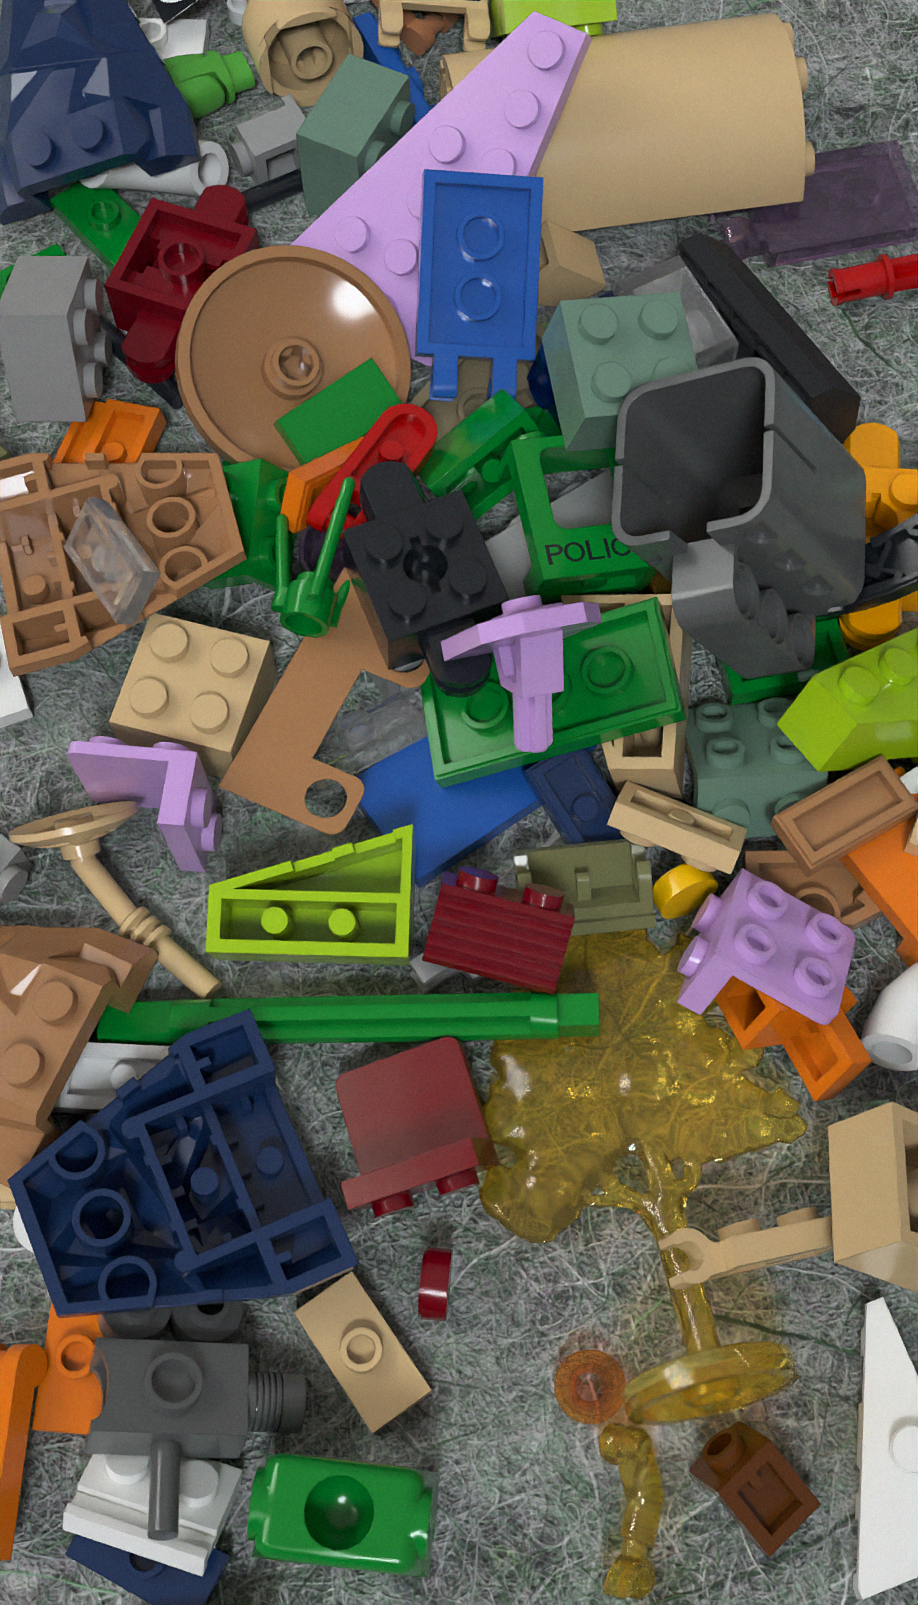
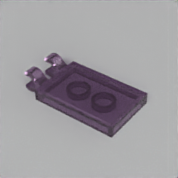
(849, 205)

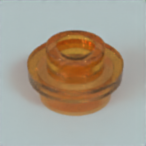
(608, 1372)

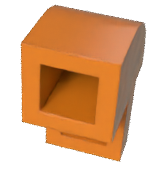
(822, 1054)

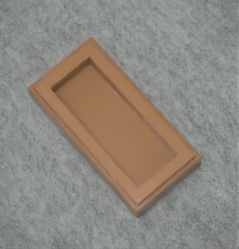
(844, 815)

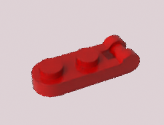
(399, 435)

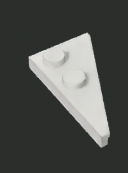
(886, 1458)

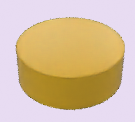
(682, 890)

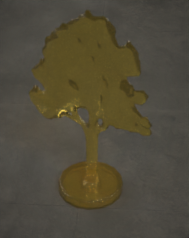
(650, 1089)

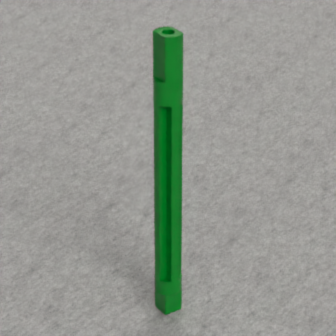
(364, 1018)

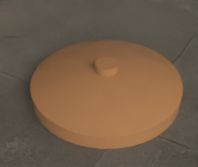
(273, 336)

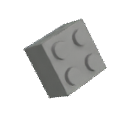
(53, 338)

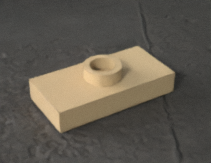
(363, 1352)

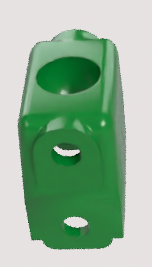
(344, 1514)

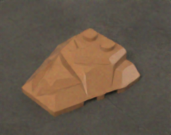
(167, 501)
(49, 1005)

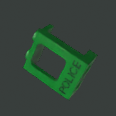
(563, 559)

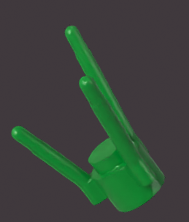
(309, 603)

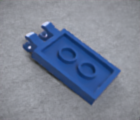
(477, 276)
(448, 819)

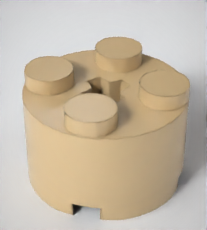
(299, 44)

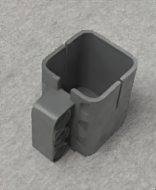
(741, 510)

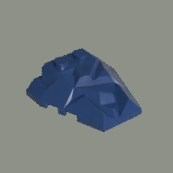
(81, 100)
(182, 1189)

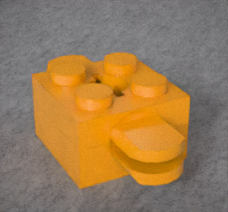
(889, 501)

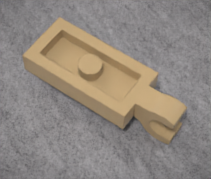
(748, 1248)

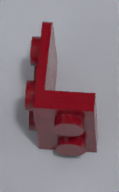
(414, 1127)

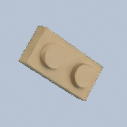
(658, 820)

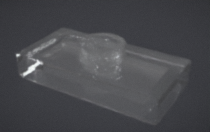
(111, 561)
(370, 736)

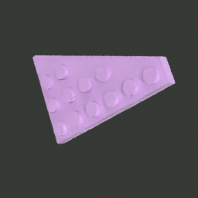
(486, 124)

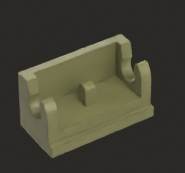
(602, 880)

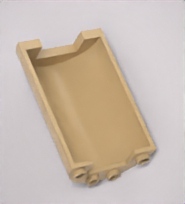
(674, 124)

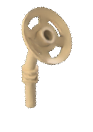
(77, 837)

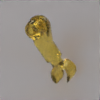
(645, 1497)

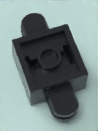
(422, 575)

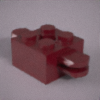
(165, 267)

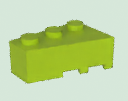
(859, 709)
(321, 909)

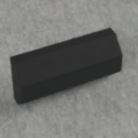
(770, 332)

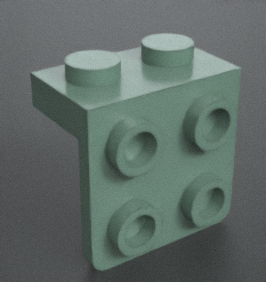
(747, 764)

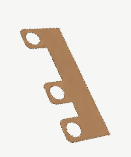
(278, 754)

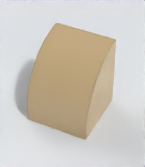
(567, 266)

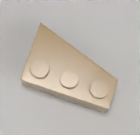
(657, 755)

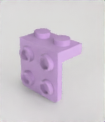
(159, 778)
(770, 945)

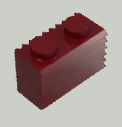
(500, 930)

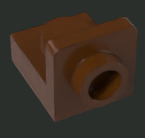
(755, 1485)

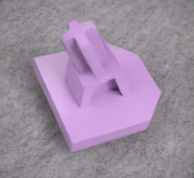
(527, 658)

